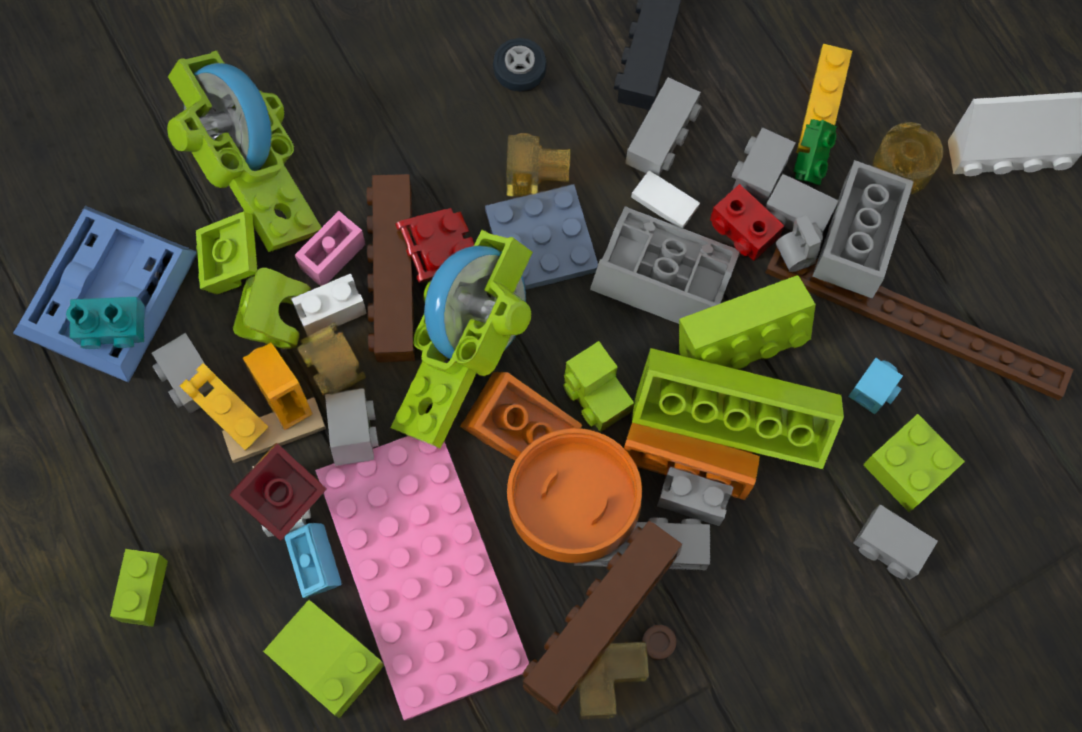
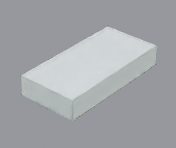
(665, 200)

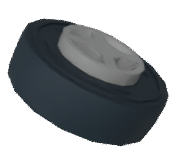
(519, 53)

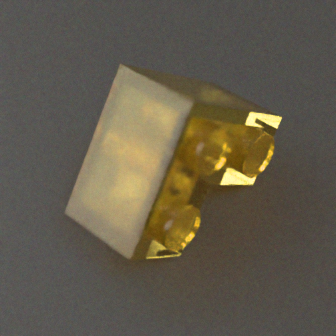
(617, 665)

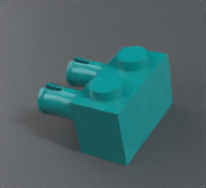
(106, 321)

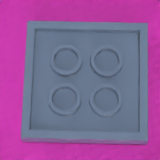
(552, 229)

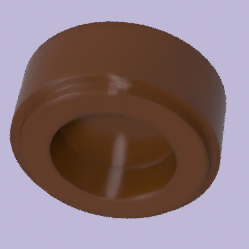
(659, 642)

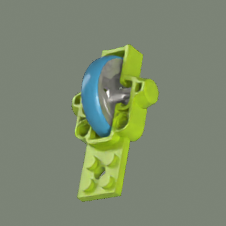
(256, 143)
(465, 328)

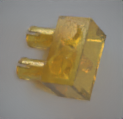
(531, 164)

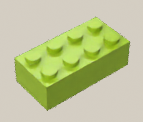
(750, 325)

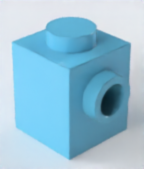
(877, 386)

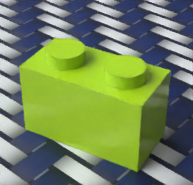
(139, 587)

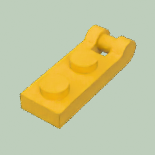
(225, 407)

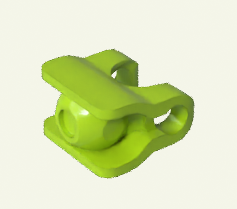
(259, 306)

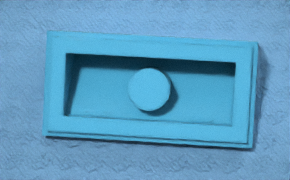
(312, 559)

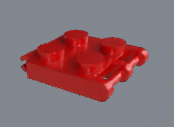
(436, 239)

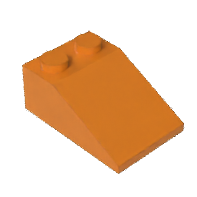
(513, 415)

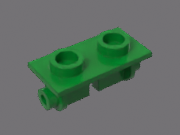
(813, 166)

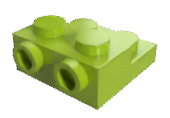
(226, 253)

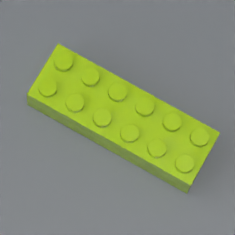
(737, 408)

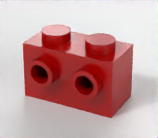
(746, 222)

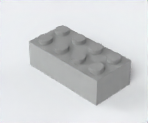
(863, 229)

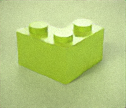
(593, 382)

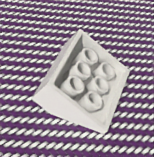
(1018, 134)

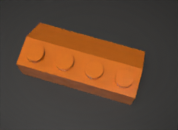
(660, 450)

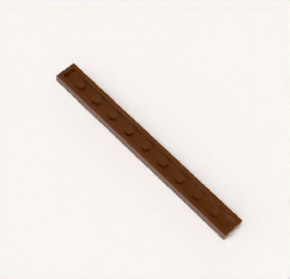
(939, 331)

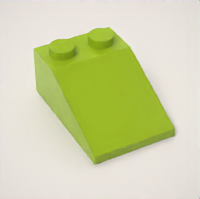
(324, 658)

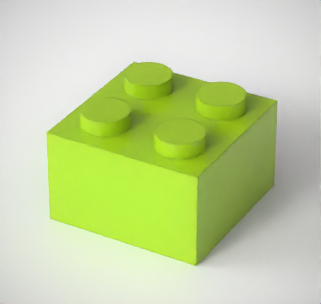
(913, 463)

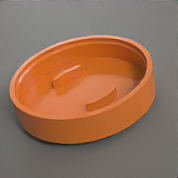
(574, 495)

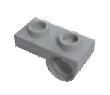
(801, 245)

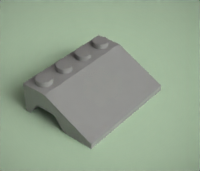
(663, 267)

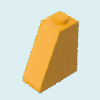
(278, 385)

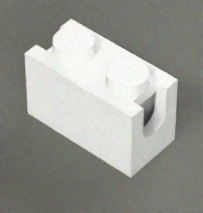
(329, 303)

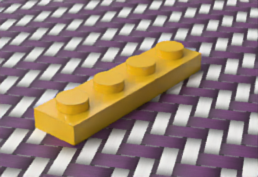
(826, 88)

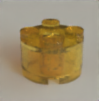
(910, 154)
(331, 359)

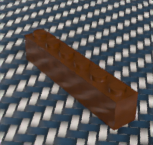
(392, 270)
(601, 617)

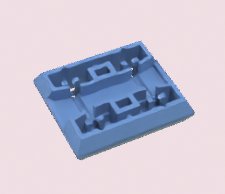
(105, 270)

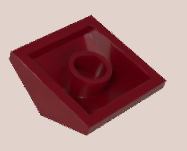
(277, 491)

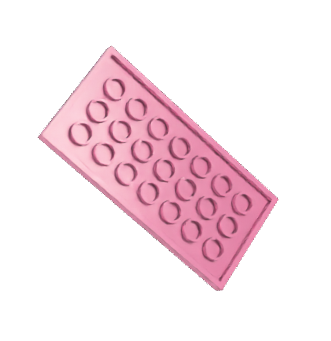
(423, 575)

